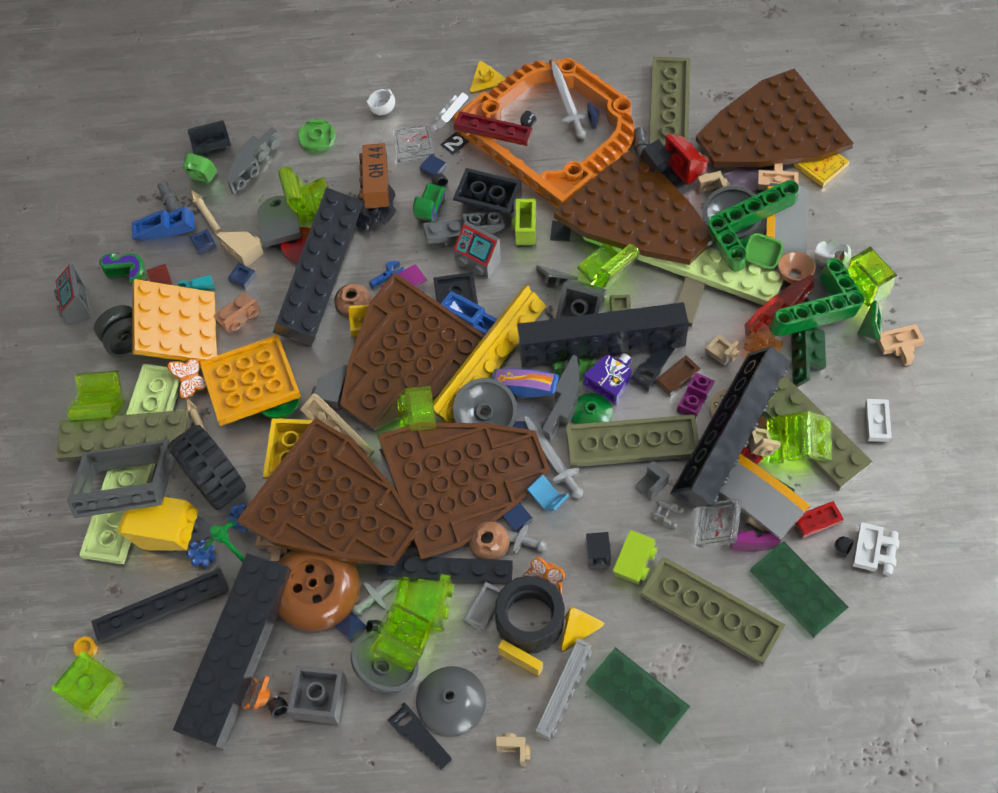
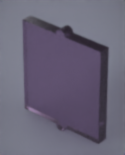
(744, 177)

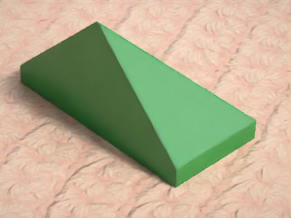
(872, 323)

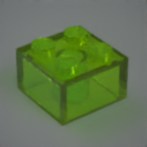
(872, 276)
(417, 408)
(402, 636)
(88, 685)

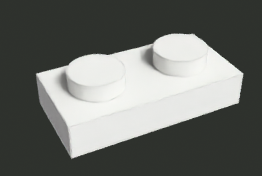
(878, 420)

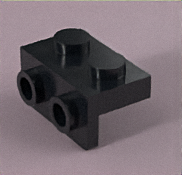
(209, 137)

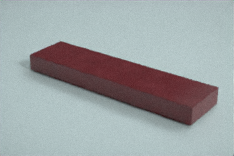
(493, 128)

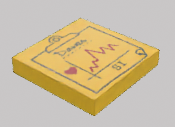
(824, 170)

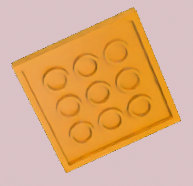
(173, 321)
(249, 380)

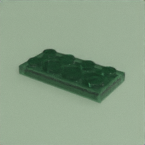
(799, 589)
(638, 695)

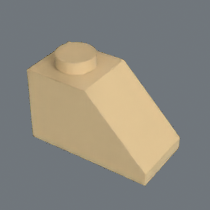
(241, 246)

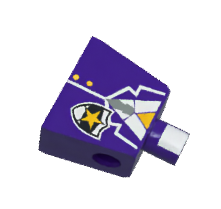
(609, 377)

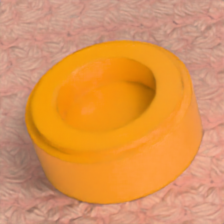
(85, 644)

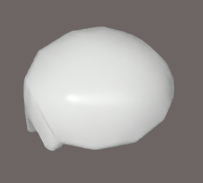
(381, 102)

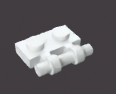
(448, 111)
(868, 549)

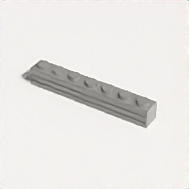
(564, 690)

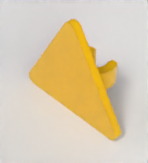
(485, 78)
(578, 626)

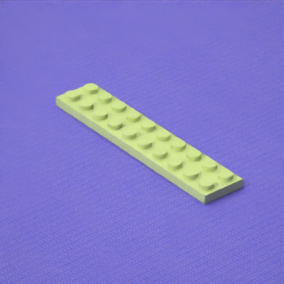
(751, 283)
(154, 392)

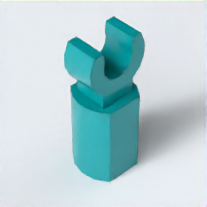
(201, 283)

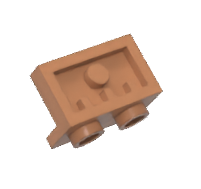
(237, 313)

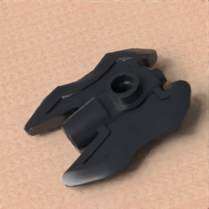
(376, 215)

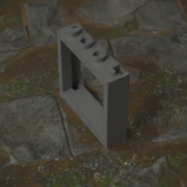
(87, 503)

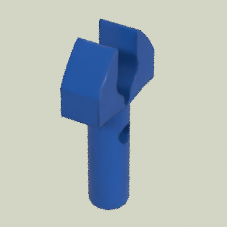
(390, 266)

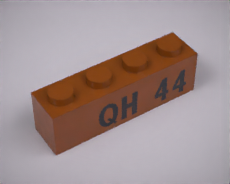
(374, 170)

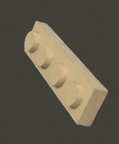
(317, 408)

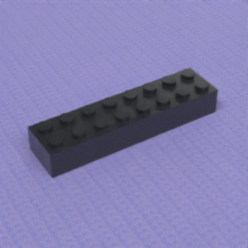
(318, 267)
(602, 334)
(730, 428)
(233, 652)

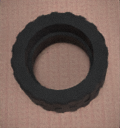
(534, 588)

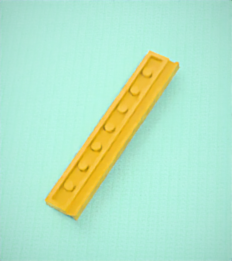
(491, 350)

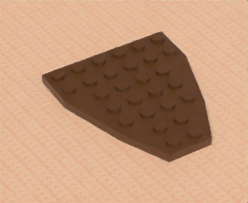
(773, 125)
(637, 208)
(403, 345)
(460, 477)
(331, 503)

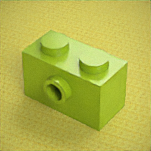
(525, 222)
(635, 557)

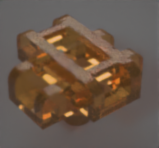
(762, 341)

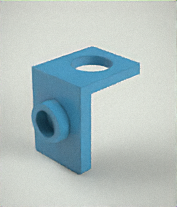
(546, 494)

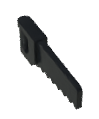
(652, 367)
(419, 736)

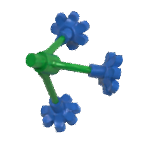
(203, 551)

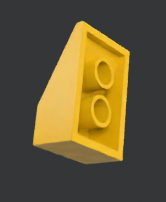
(282, 437)

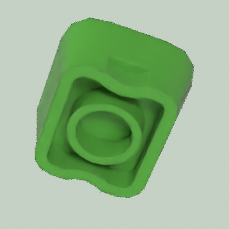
(199, 168)
(763, 250)

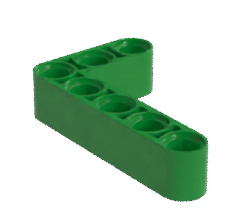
(747, 218)
(842, 303)

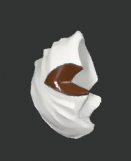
(825, 251)

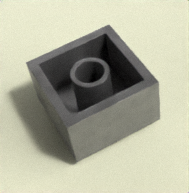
(317, 695)

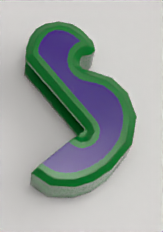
(428, 206)
(125, 265)

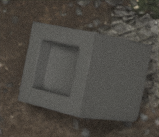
(653, 481)

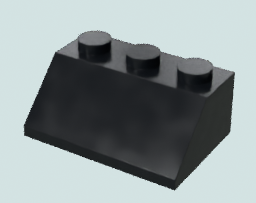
(488, 191)

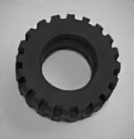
(207, 466)

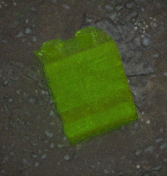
(302, 197)
(607, 265)
(98, 396)
(801, 437)
(427, 599)

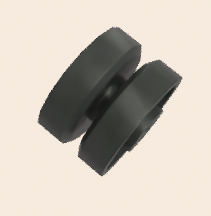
(115, 330)

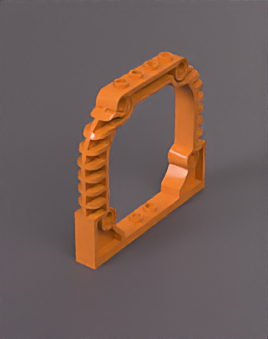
(562, 184)

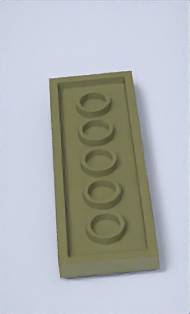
(669, 98)
(123, 430)
(632, 440)
(847, 458)
(712, 610)

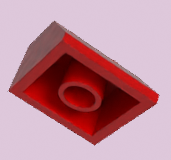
(685, 159)

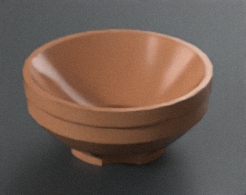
(796, 262)
(342, 303)
(493, 550)

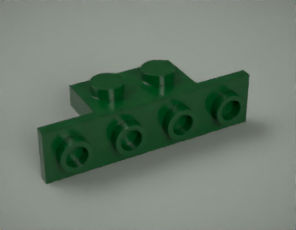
(807, 352)

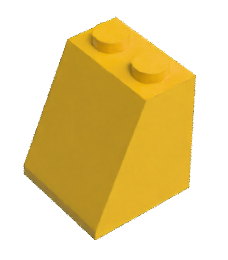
(160, 526)

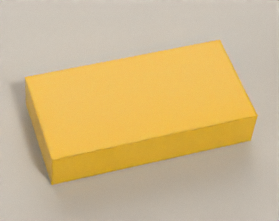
(520, 658)

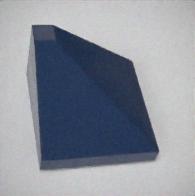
(593, 115)
(351, 627)

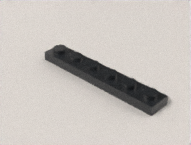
(460, 570)
(159, 605)

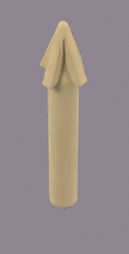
(205, 212)
(193, 413)

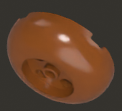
(337, 597)

